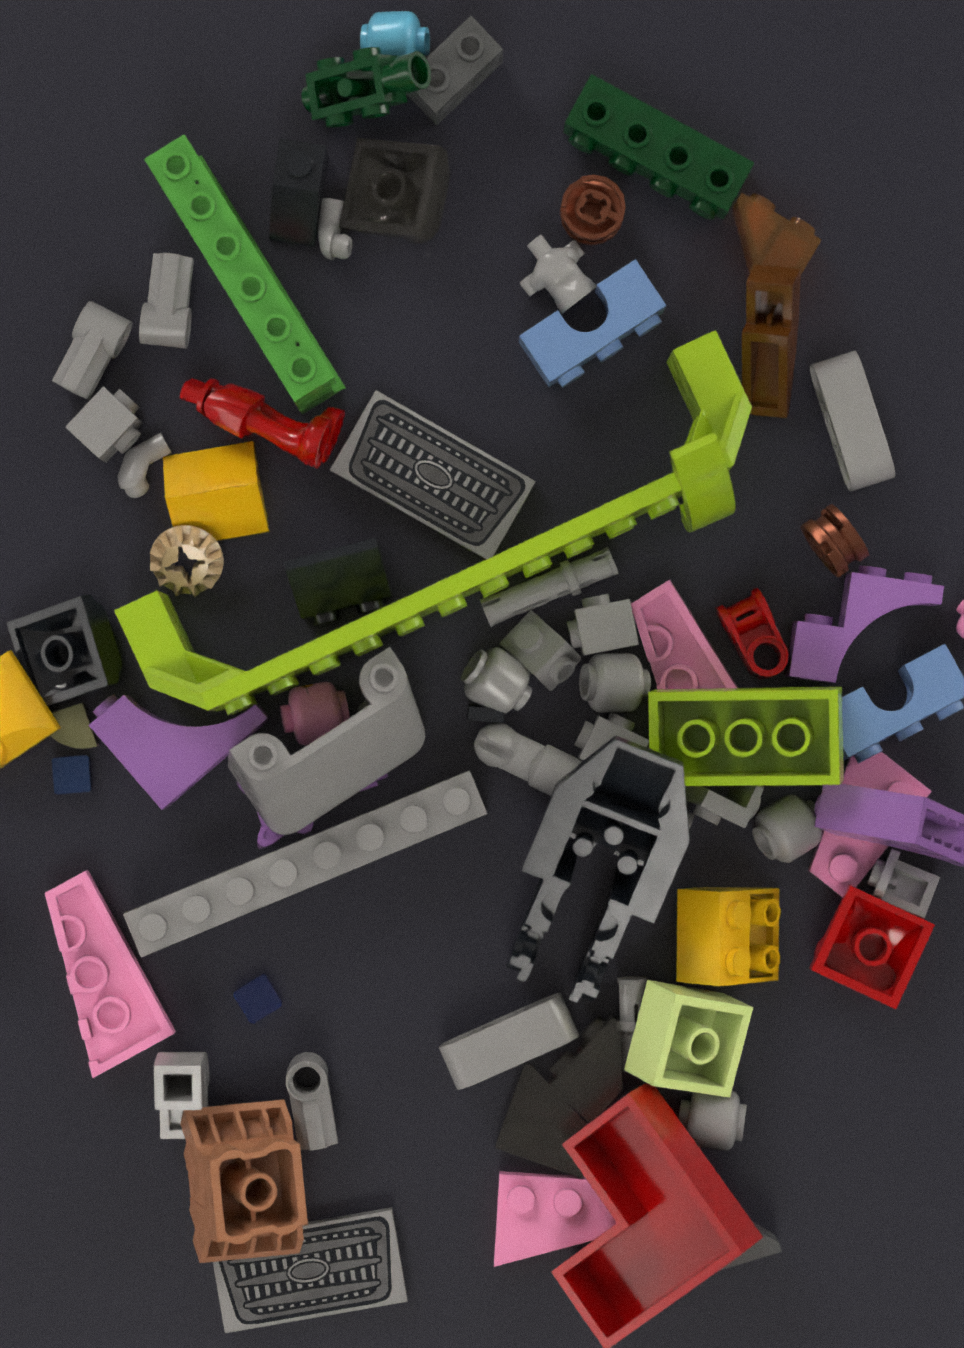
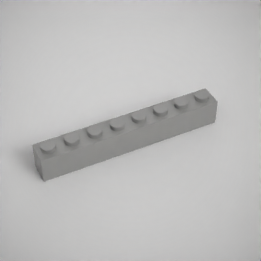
(305, 863)

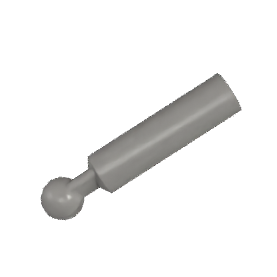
(538, 764)

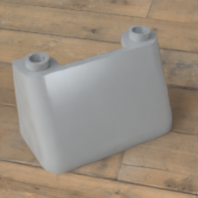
(316, 779)

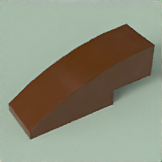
(770, 338)

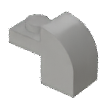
(179, 1085)

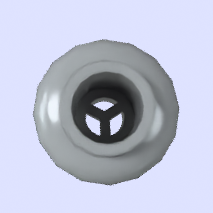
(496, 680)
(614, 682)
(787, 828)
(714, 1120)

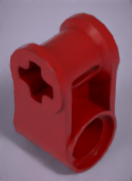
(753, 632)

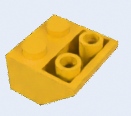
(727, 935)

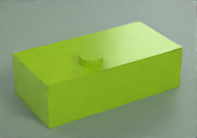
(750, 734)

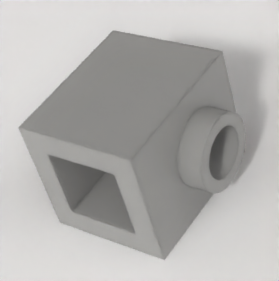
(107, 424)
(602, 625)
(597, 734)

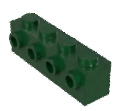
(657, 148)

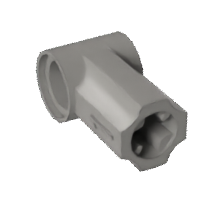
(167, 315)
(97, 338)
(311, 1105)

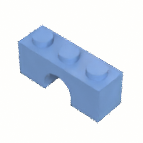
(630, 307)
(932, 687)

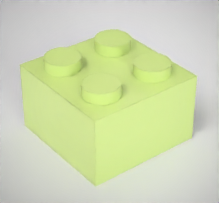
(688, 1039)

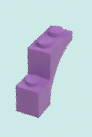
(819, 647)

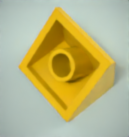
(216, 491)

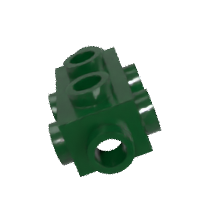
(370, 81)

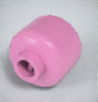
(313, 711)

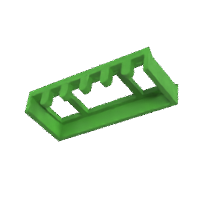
(245, 274)

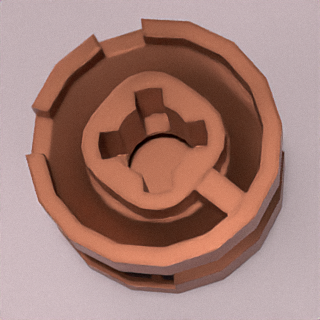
(592, 209)
(834, 540)

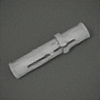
(549, 586)

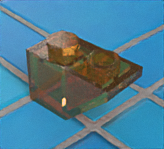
(771, 238)

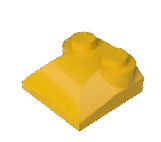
(23, 713)

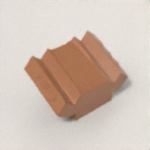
(244, 1181)

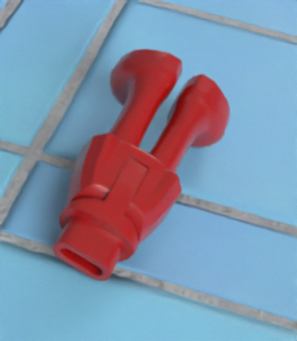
(246, 413)

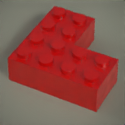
(669, 1210)

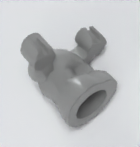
(558, 273)

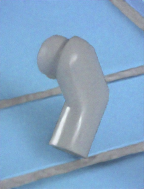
(331, 242)
(136, 463)

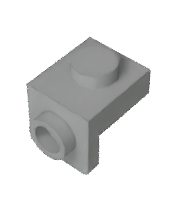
(541, 650)
(736, 808)
(903, 884)

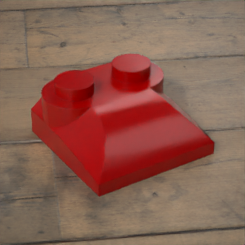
(871, 947)

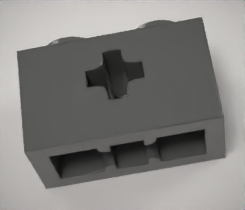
(458, 69)

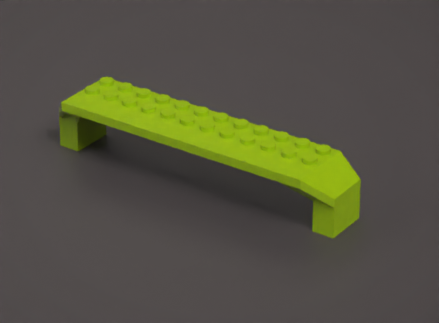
(174, 668)

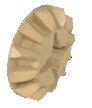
(197, 545)

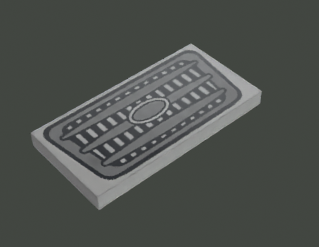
(432, 476)
(341, 1268)

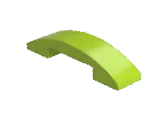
(703, 482)

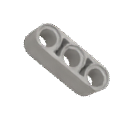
(852, 421)
(508, 1041)

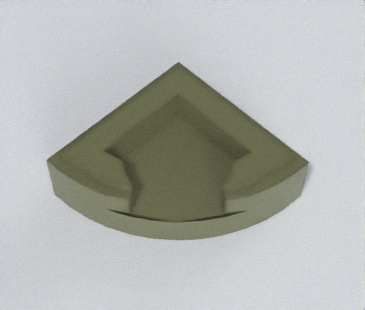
(75, 728)

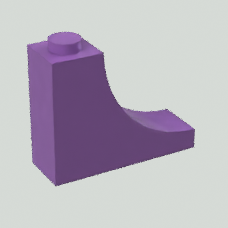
(164, 754)
(892, 820)

